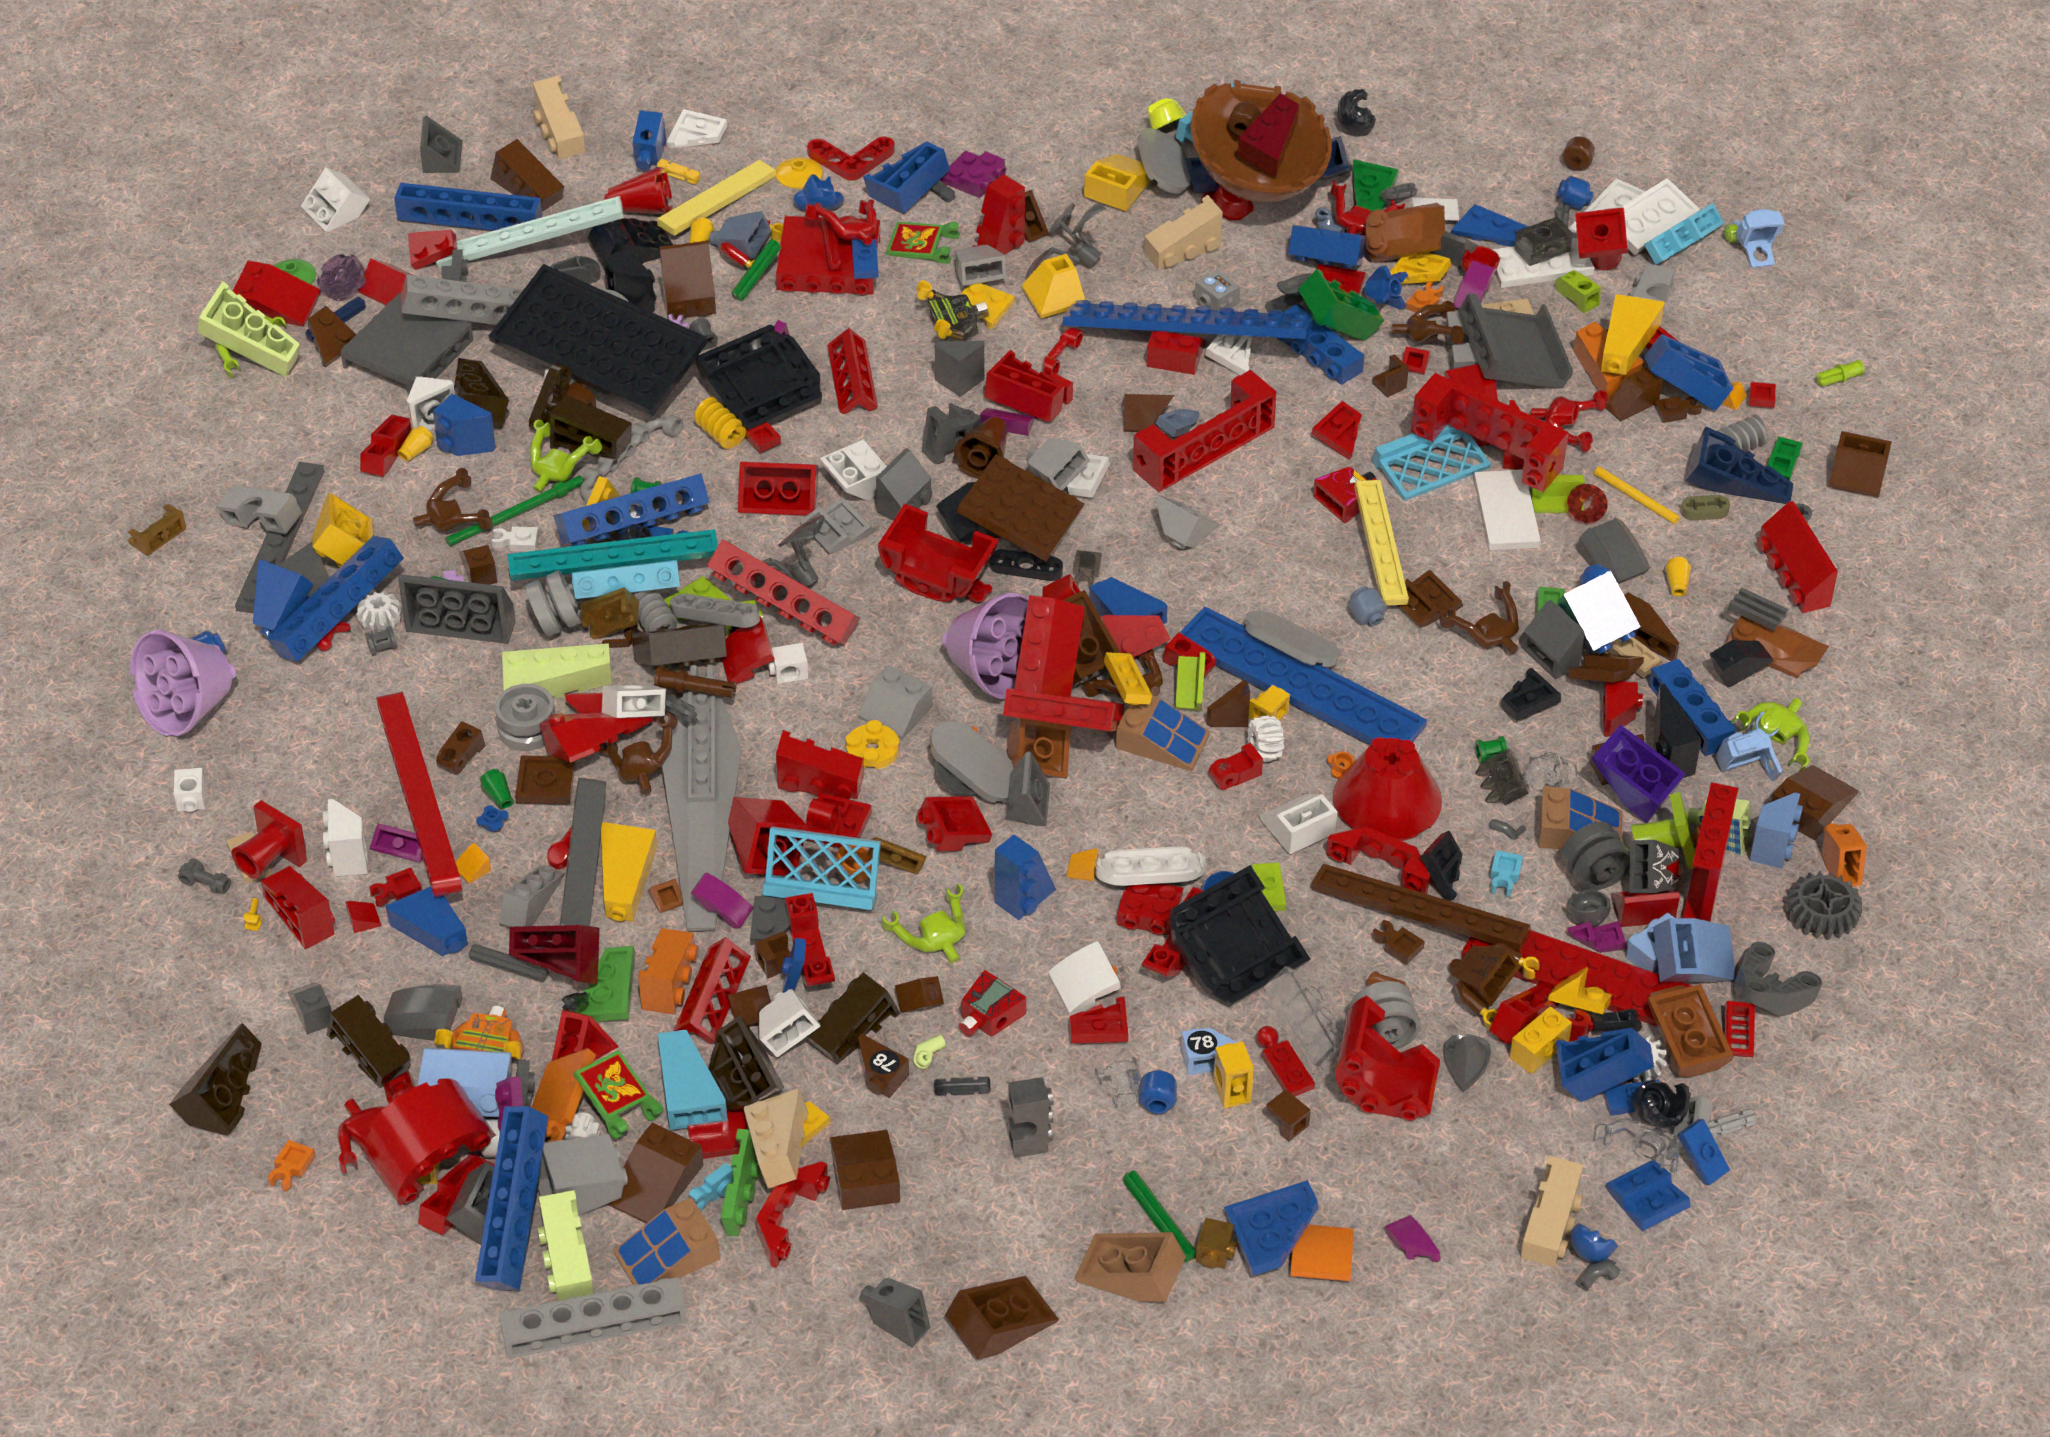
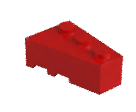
(1023, 388)

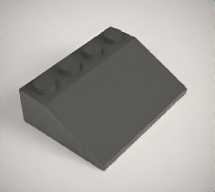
(456, 609)

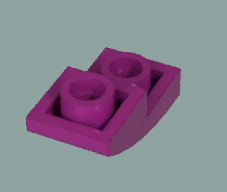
(1475, 281)
(719, 897)

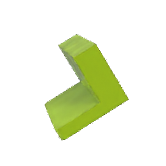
(1556, 495)
(1190, 683)

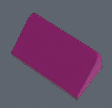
(1016, 423)
(396, 843)

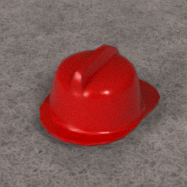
(1230, 205)

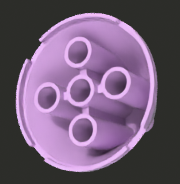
(989, 642)
(177, 680)

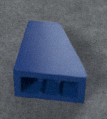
(277, 595)
(1118, 598)
(428, 921)

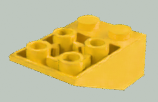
(1115, 181)

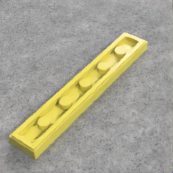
(716, 197)
(1381, 542)

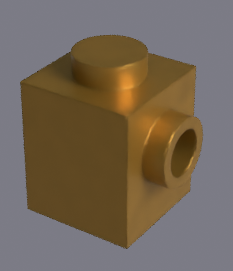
(1215, 1243)

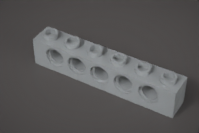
(456, 299)
(582, 1328)

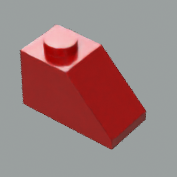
(1620, 705)

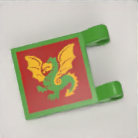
(922, 240)
(615, 1089)

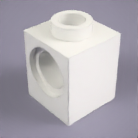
(789, 663)
(189, 789)

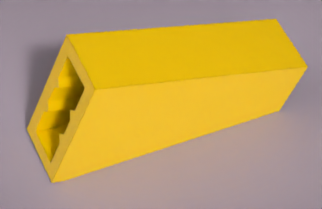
(1629, 331)
(626, 865)

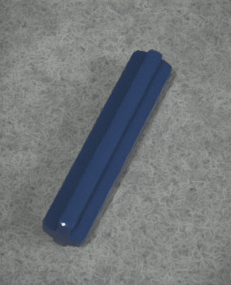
(345, 313)

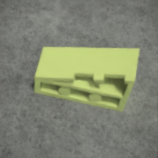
(565, 1246)

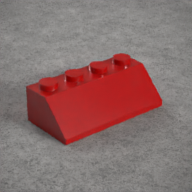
(1798, 559)
(1049, 646)

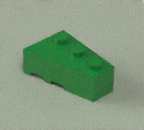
(1339, 309)

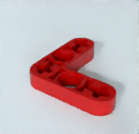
(823, 151)

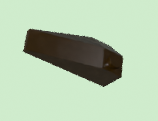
(479, 387)

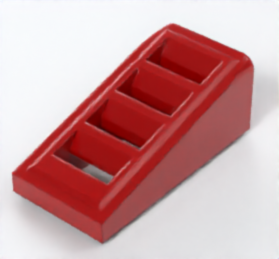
(1740, 1009)

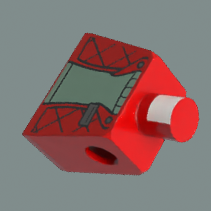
(990, 1006)

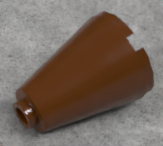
(981, 445)

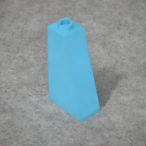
(688, 1084)

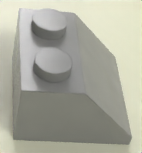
(897, 701)

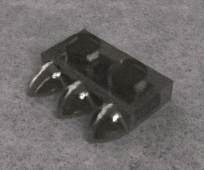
(1503, 777)

